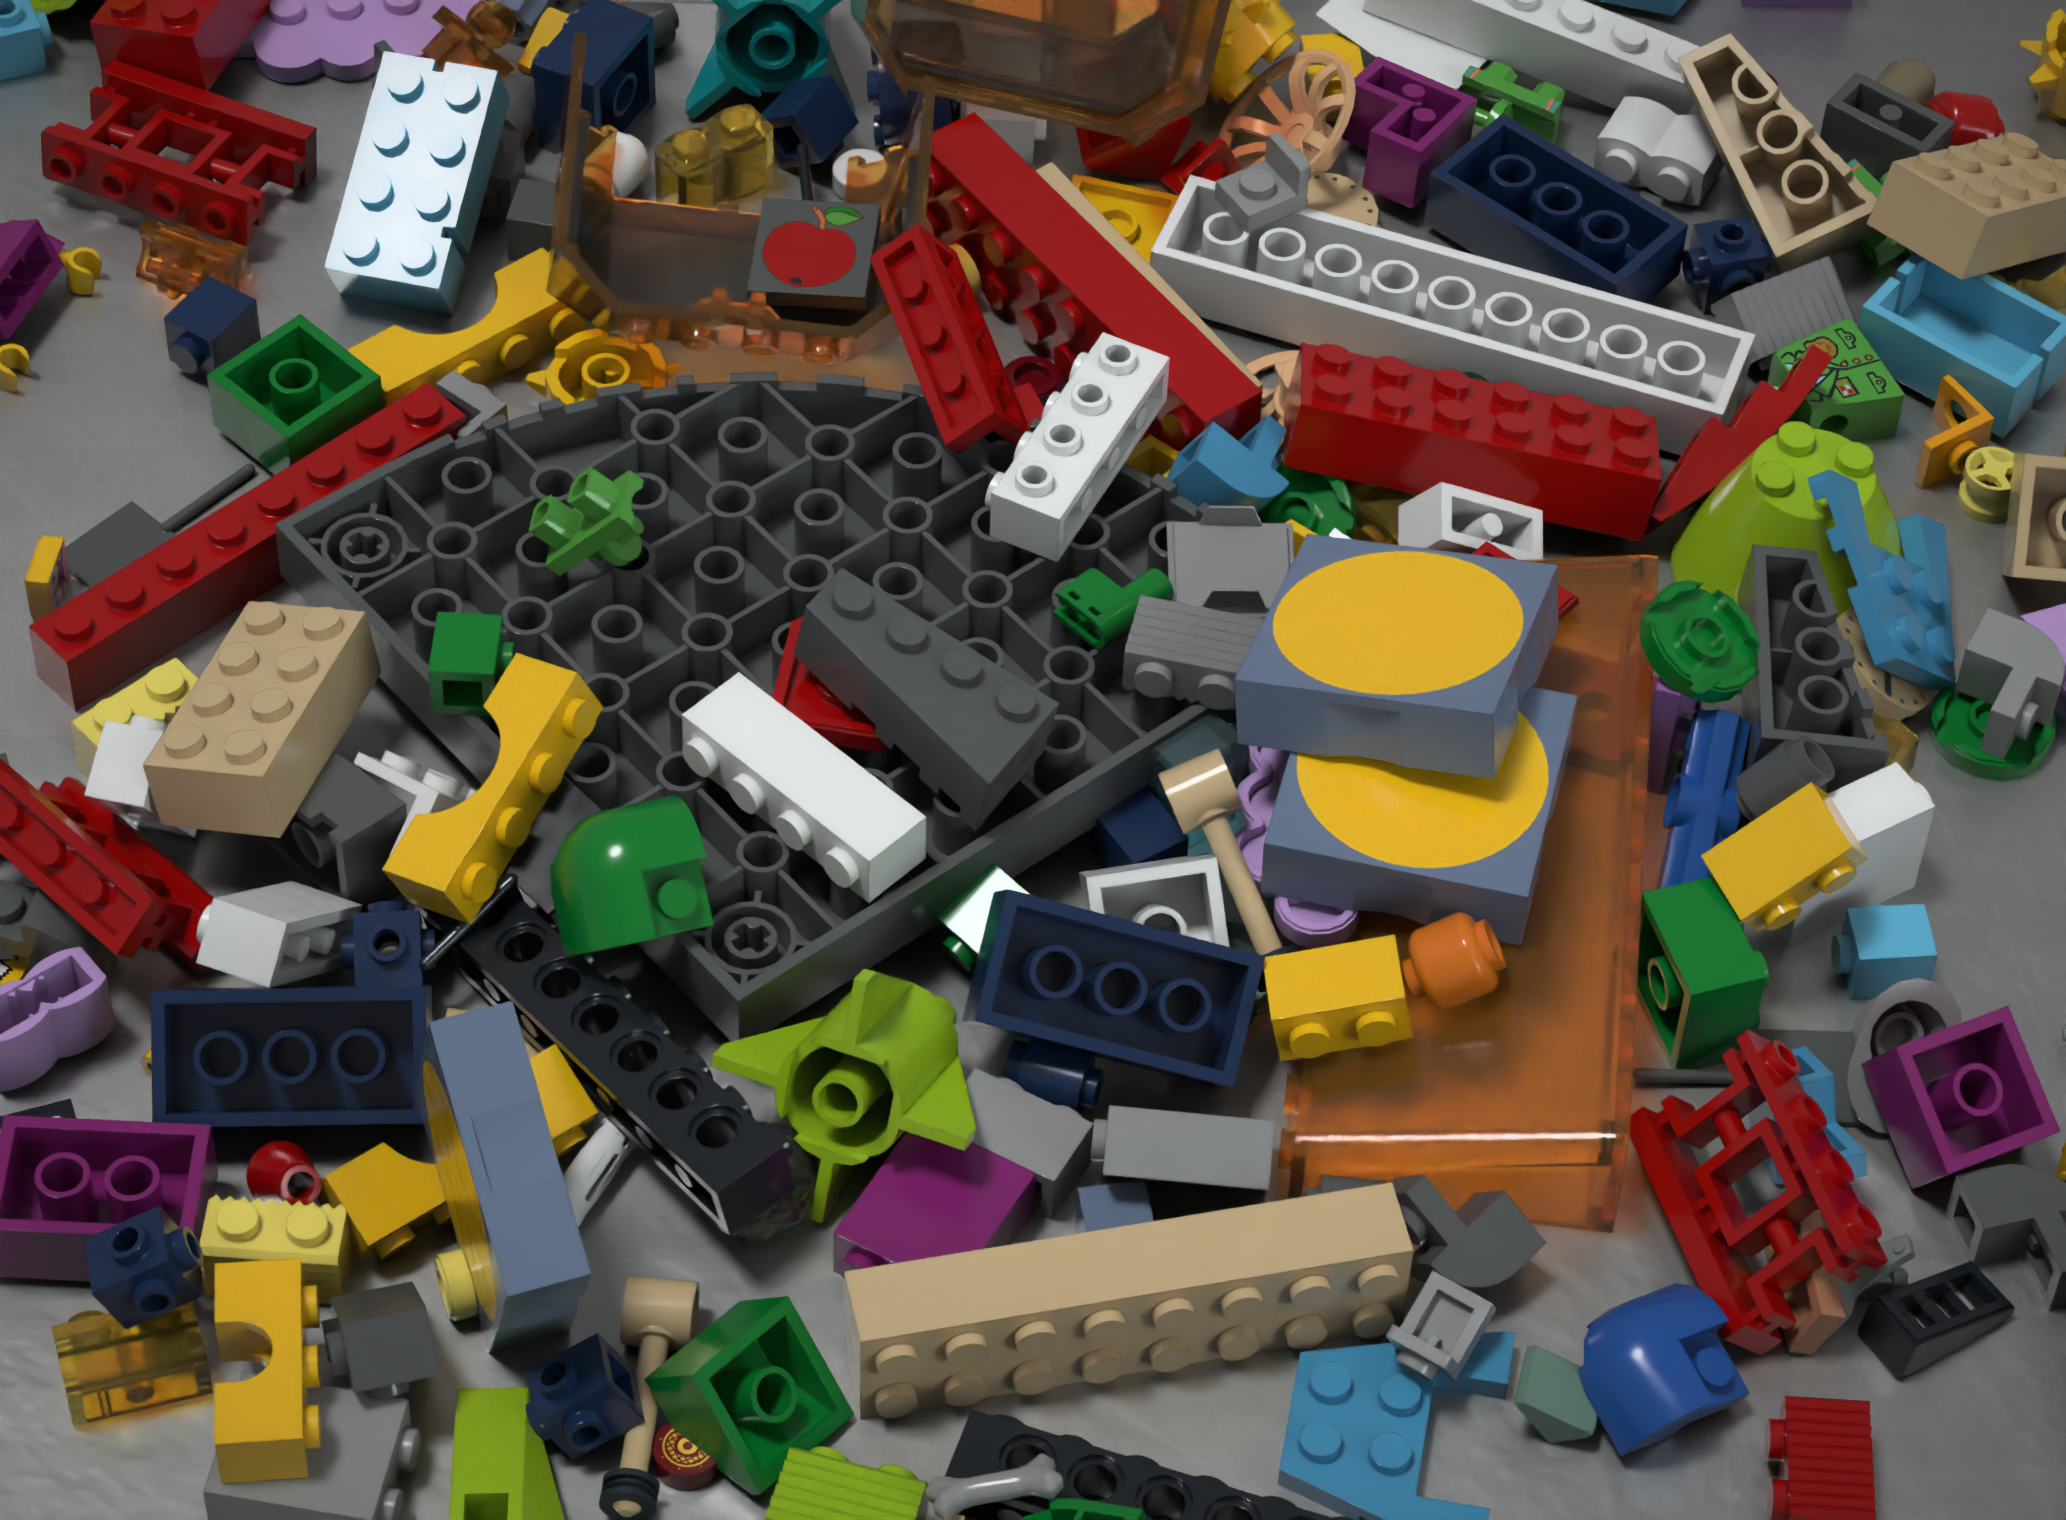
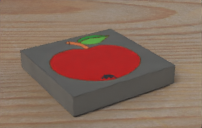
(815, 253)

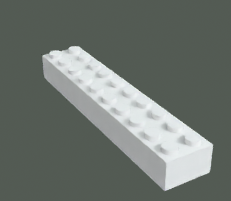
(1448, 309)

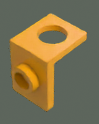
(1947, 451)

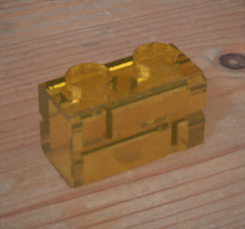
(132, 1369)

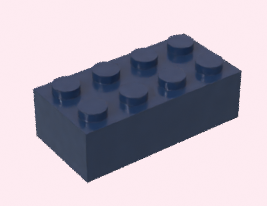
(1553, 214)
(1113, 988)
(288, 1055)

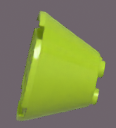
(1772, 505)

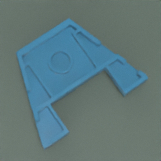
(1897, 599)
(1363, 1428)

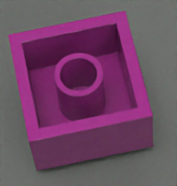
(1960, 1097)

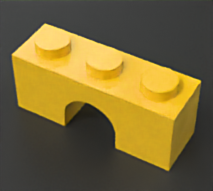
(266, 1420)

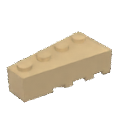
(1782, 169)

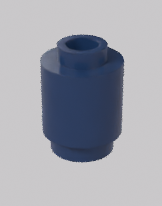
(1055, 1073)

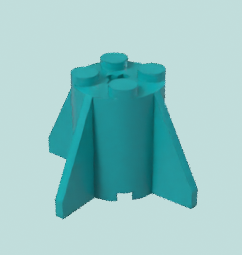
(765, 49)

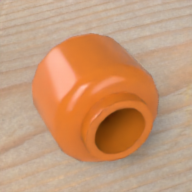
(1453, 961)

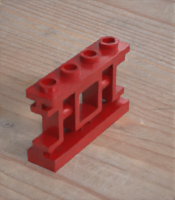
(191, 122)
(99, 868)
(1709, 1215)

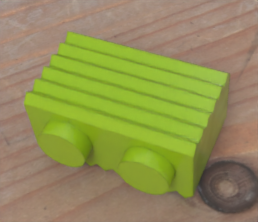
(829, 1487)

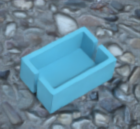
(1973, 328)

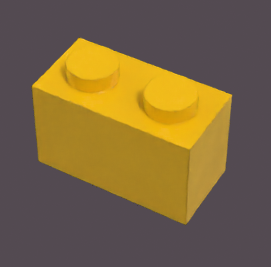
(1786, 859)
(1337, 998)

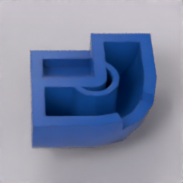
(1658, 1366)

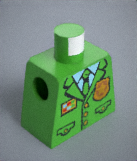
(1852, 394)

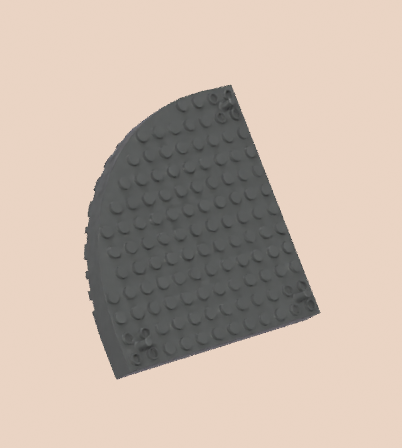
(745, 518)

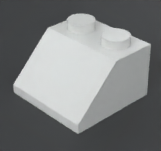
(1165, 894)

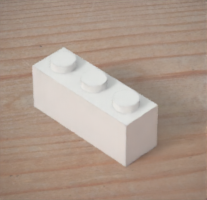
(275, 933)

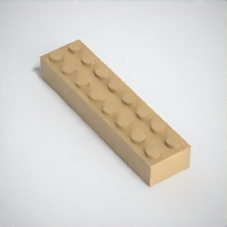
(1125, 1300)

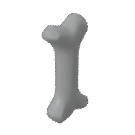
(956, 1494)

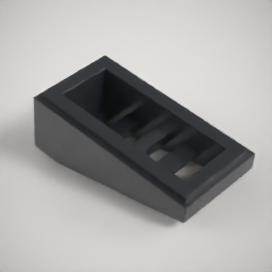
(1908, 1346)

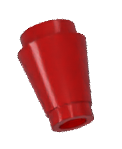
(273, 1167)

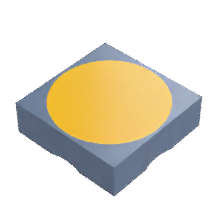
(1397, 655)
(1420, 838)
(501, 1176)

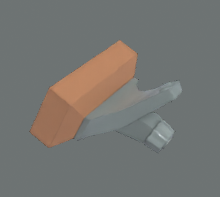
(1825, 1302)

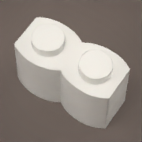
(1658, 150)

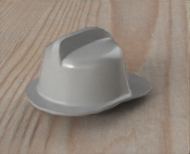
(1890, 1020)

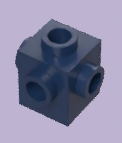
(1724, 259)
(381, 927)
(144, 1267)
(583, 1397)

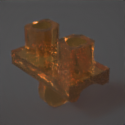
(472, 42)
(181, 259)

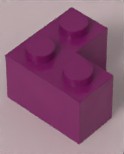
(1406, 128)

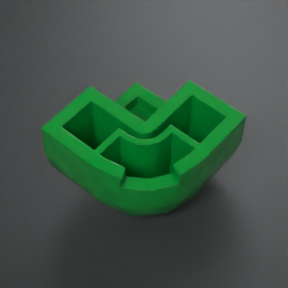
(630, 877)

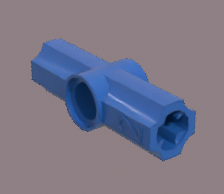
(1702, 798)

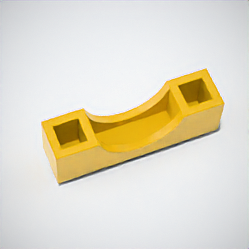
(514, 331)
(458, 854)
(394, 1194)

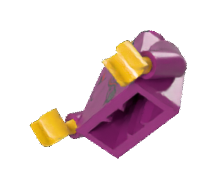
(27, 268)

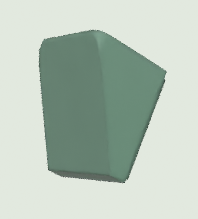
(1554, 1397)

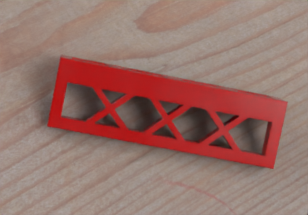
(947, 340)

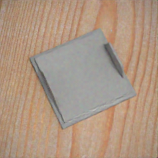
(1229, 560)

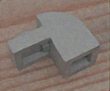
(2014, 671)

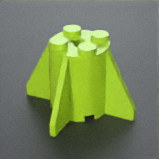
(862, 1077)

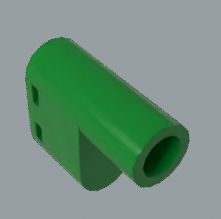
(1104, 606)

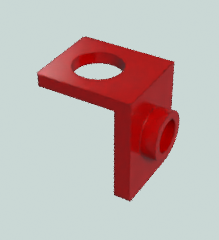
(1201, 161)

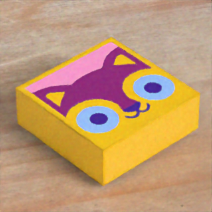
(47, 576)

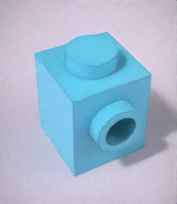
(22, 39)
(1883, 947)

